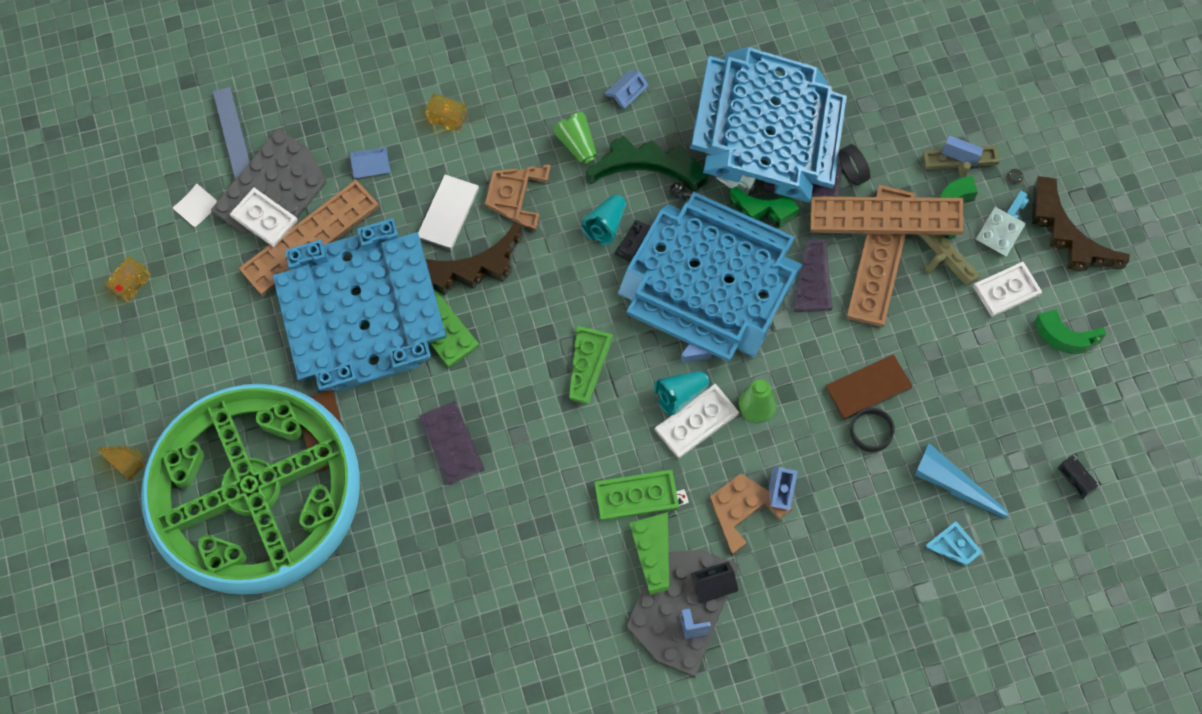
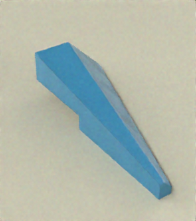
(942, 472)

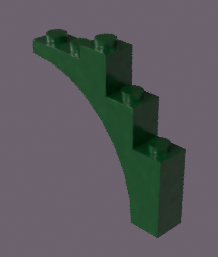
(624, 157)

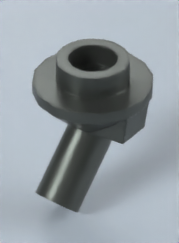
(677, 190)

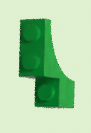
(779, 210)

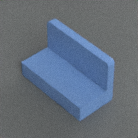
(627, 88)
(962, 150)
(370, 162)
(693, 630)

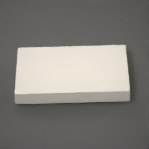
(263, 217)
(1007, 289)

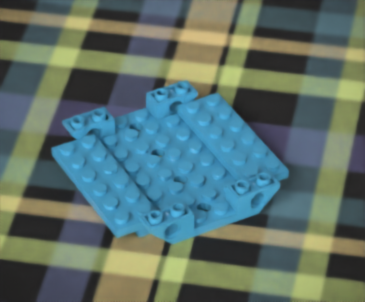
(738, 111)
(697, 301)
(327, 319)

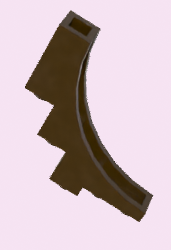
(1064, 234)
(470, 271)

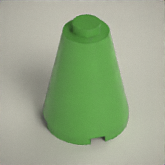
(577, 137)
(758, 402)

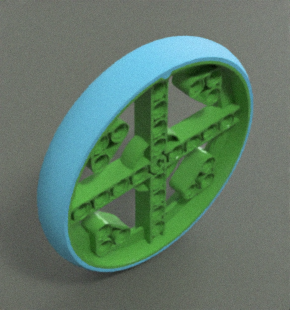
(177, 442)

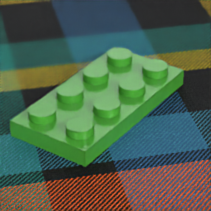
(458, 341)
(636, 495)

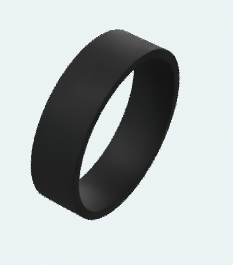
(860, 162)
(872, 411)

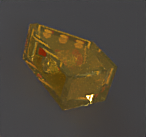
(124, 459)

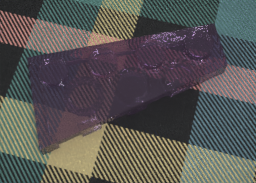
(814, 283)

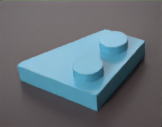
(1019, 203)
(955, 545)

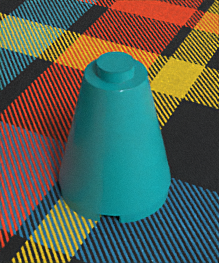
(604, 220)
(680, 390)

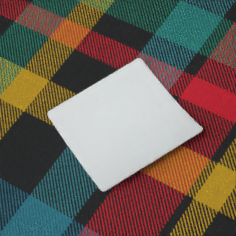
(195, 205)

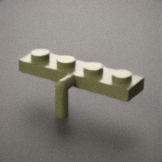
(936, 160)
(951, 257)

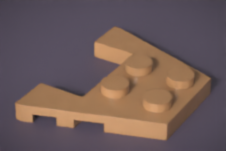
(508, 193)
(736, 503)

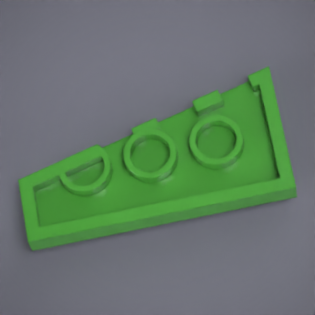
(589, 357)
(653, 550)

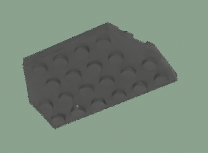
(282, 172)
(658, 616)

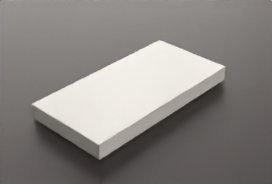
(448, 212)
(697, 421)

